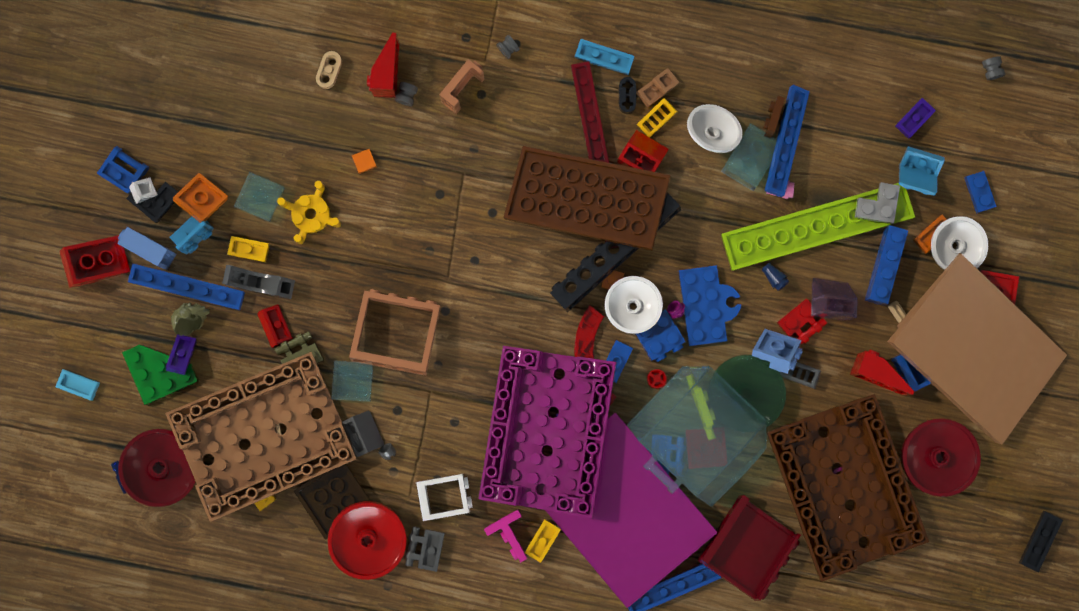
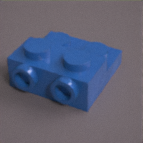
(661, 338)

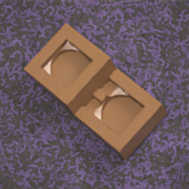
(657, 87)

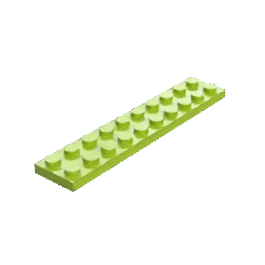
(805, 230)

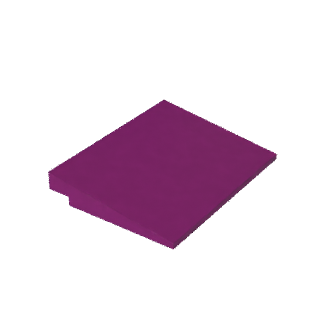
(636, 523)

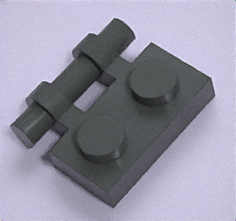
(430, 550)

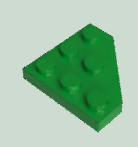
(150, 374)

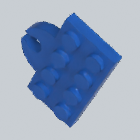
(706, 305)

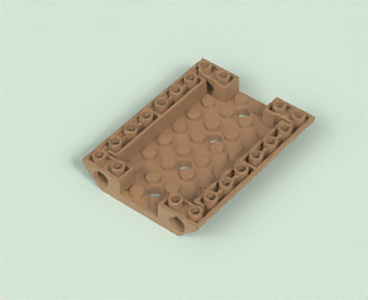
(252, 412)

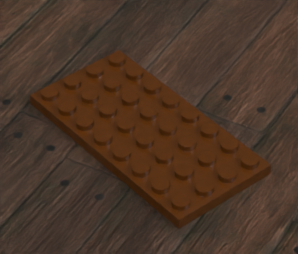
(587, 197)

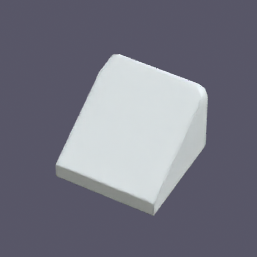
(142, 190)

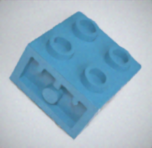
(191, 234)

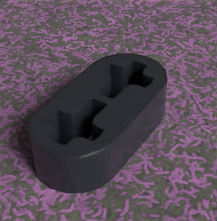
(632, 95)

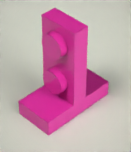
(507, 534)

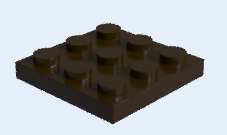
(330, 494)

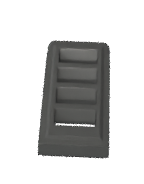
(816, 376)

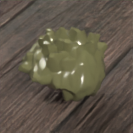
(188, 318)

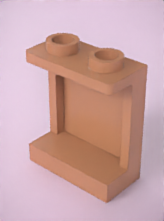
(458, 82)

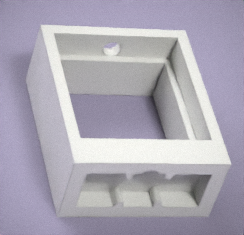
(424, 500)

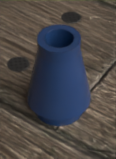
(775, 277)

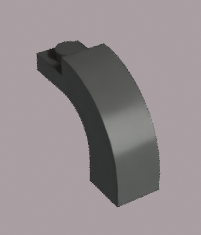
(258, 282)

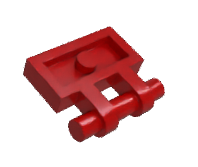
(799, 317)

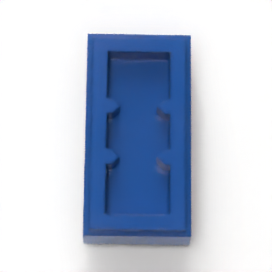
(619, 354)

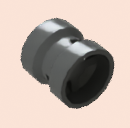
(993, 68)
(406, 94)

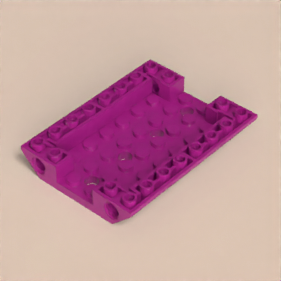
(524, 427)

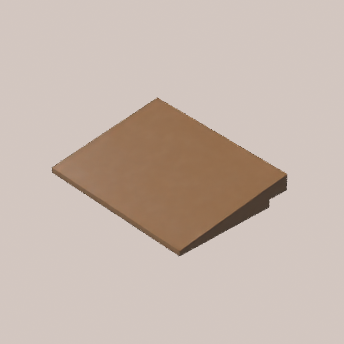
(977, 348)

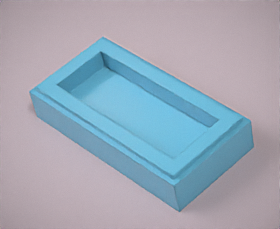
(77, 384)

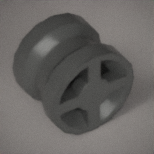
(507, 47)

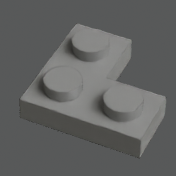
(881, 210)

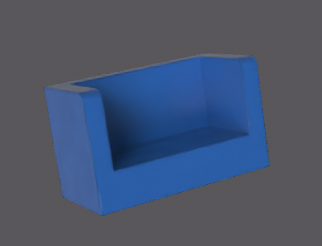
(909, 373)

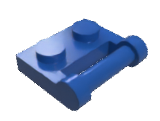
(118, 175)

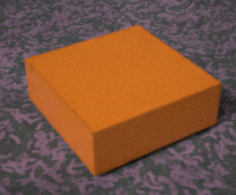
(364, 161)

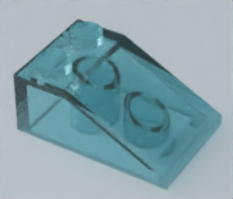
(750, 158)

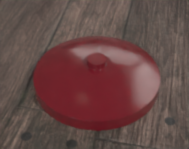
(941, 457)
(155, 469)

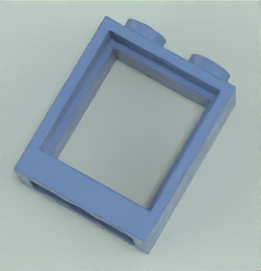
(146, 248)

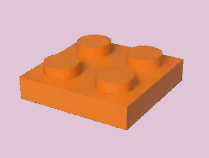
(200, 198)

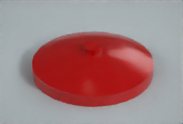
(366, 540)

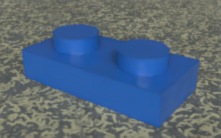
(980, 191)

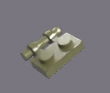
(300, 340)

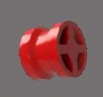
(659, 378)

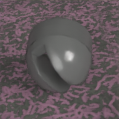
(387, 451)

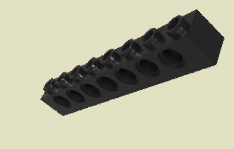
(612, 262)

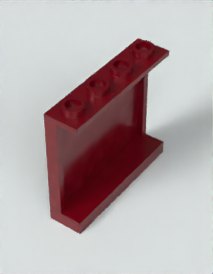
(749, 549)

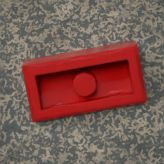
(274, 325)

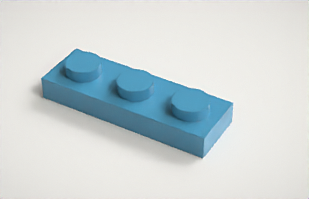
(604, 56)

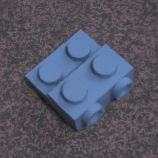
(778, 350)

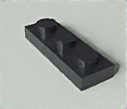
(1040, 541)

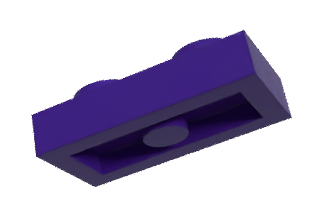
(915, 118)
(181, 354)

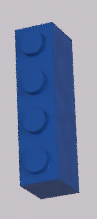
(886, 265)

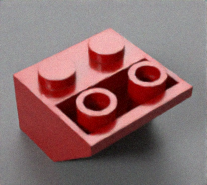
(642, 153)

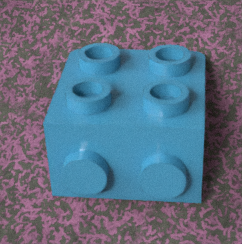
(920, 170)

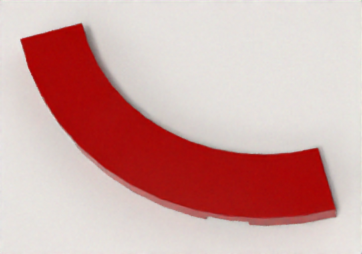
(586, 335)

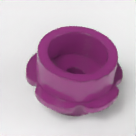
(676, 309)

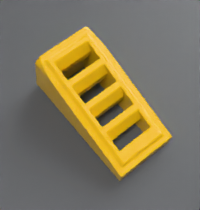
(645, 129)

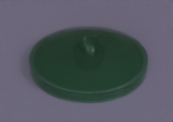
(756, 384)

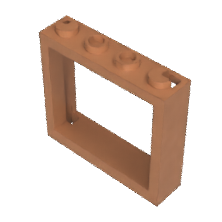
(388, 362)

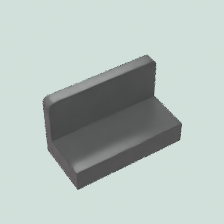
(363, 433)

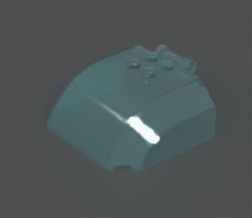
(700, 433)

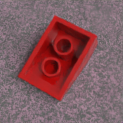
(385, 70)
(94, 261)
(878, 371)

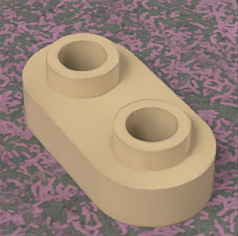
(328, 70)

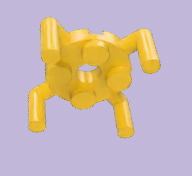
(299, 210)

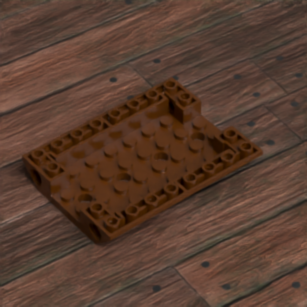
(868, 477)

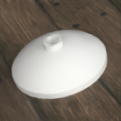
(714, 128)
(968, 236)
(637, 291)

